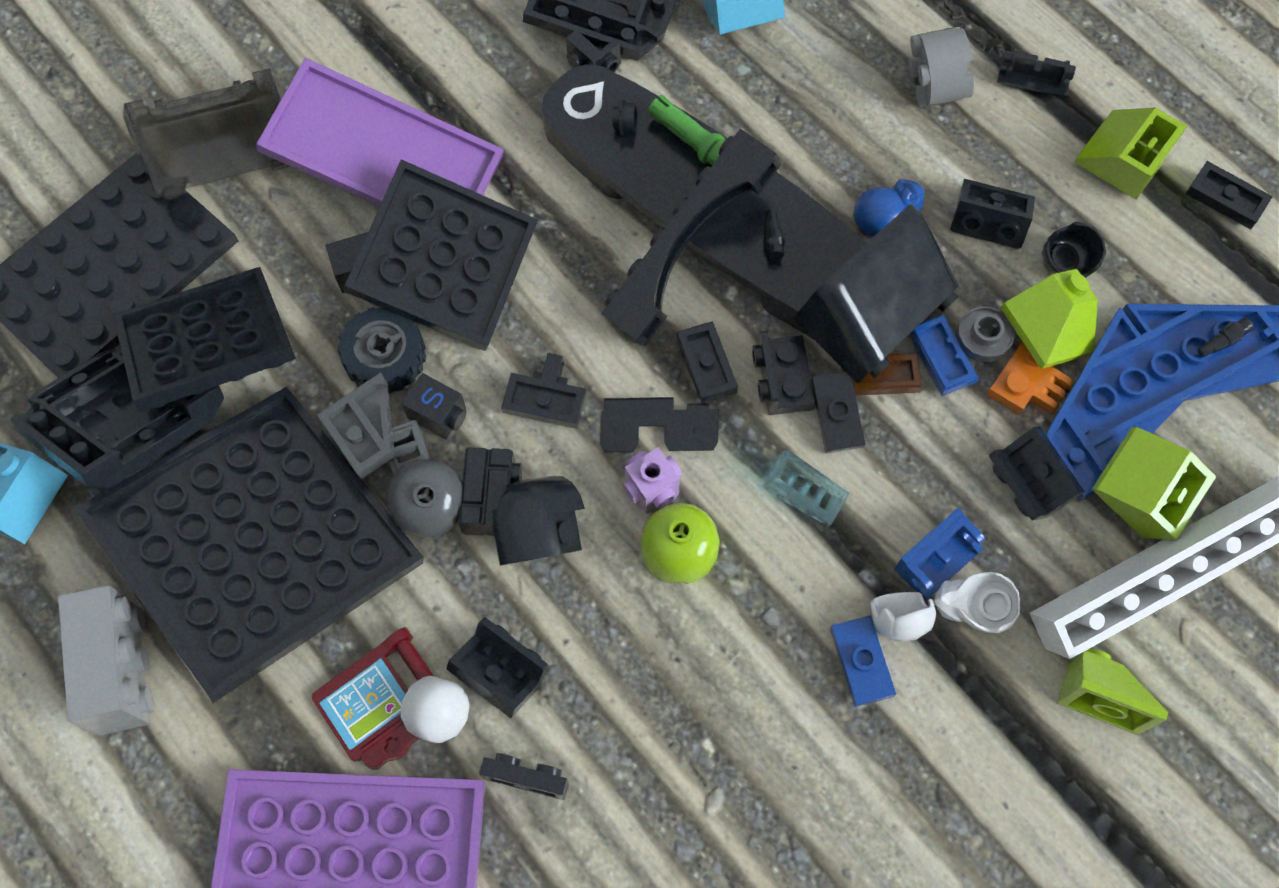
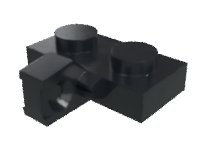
(545, 395)

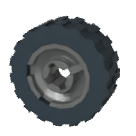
(376, 329)

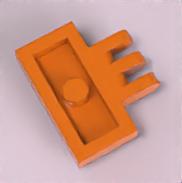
(1026, 382)

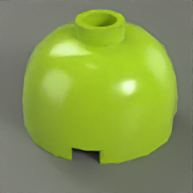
(679, 543)

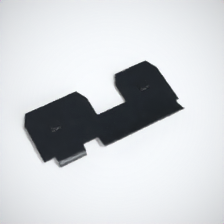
(684, 429)

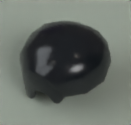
(1073, 248)

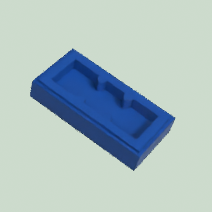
(943, 355)
(862, 661)

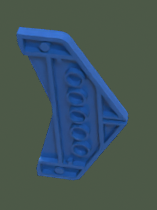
(1149, 368)

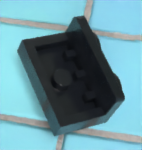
(1035, 475)
(498, 667)

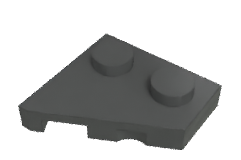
(363, 426)

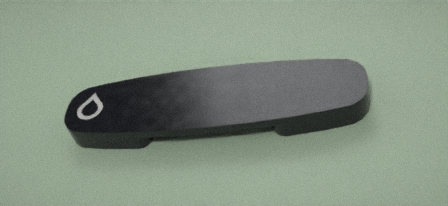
(660, 169)

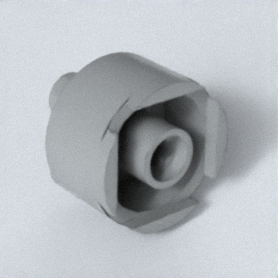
(941, 66)

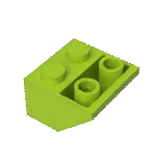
(1131, 147)
(1153, 484)

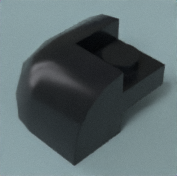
(537, 519)

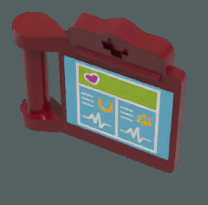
(367, 701)

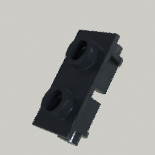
(1029, 73)

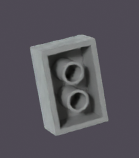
(104, 661)

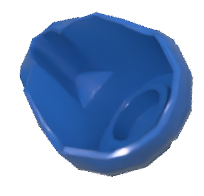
(882, 204)

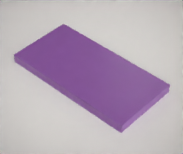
(360, 135)

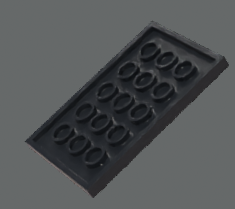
(103, 258)

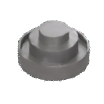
(985, 334)

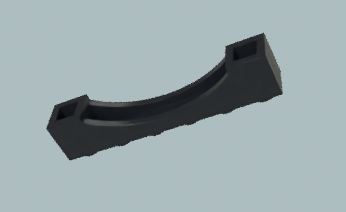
(740, 169)

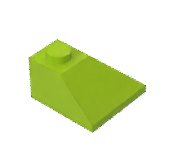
(1055, 318)
(1109, 693)

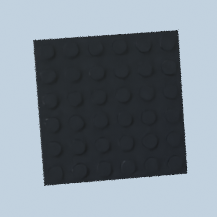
(248, 541)

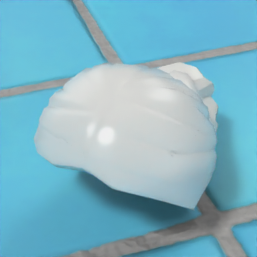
(982, 601)

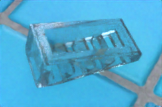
(797, 498)

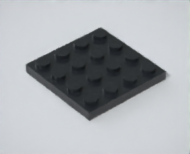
(441, 255)
(201, 339)

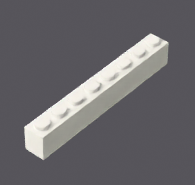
(1160, 573)

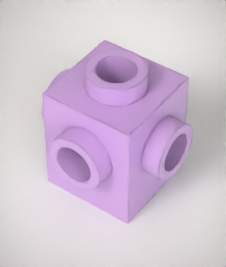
(655, 491)

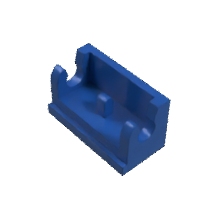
(940, 554)

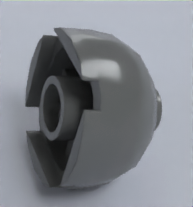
(428, 518)

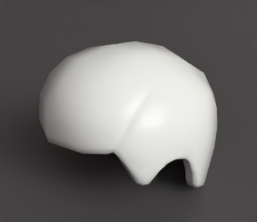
(903, 615)
(435, 709)

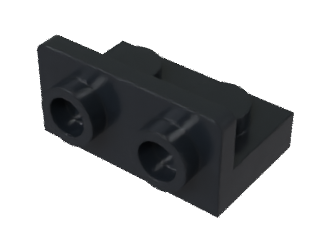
(993, 214)
(785, 374)

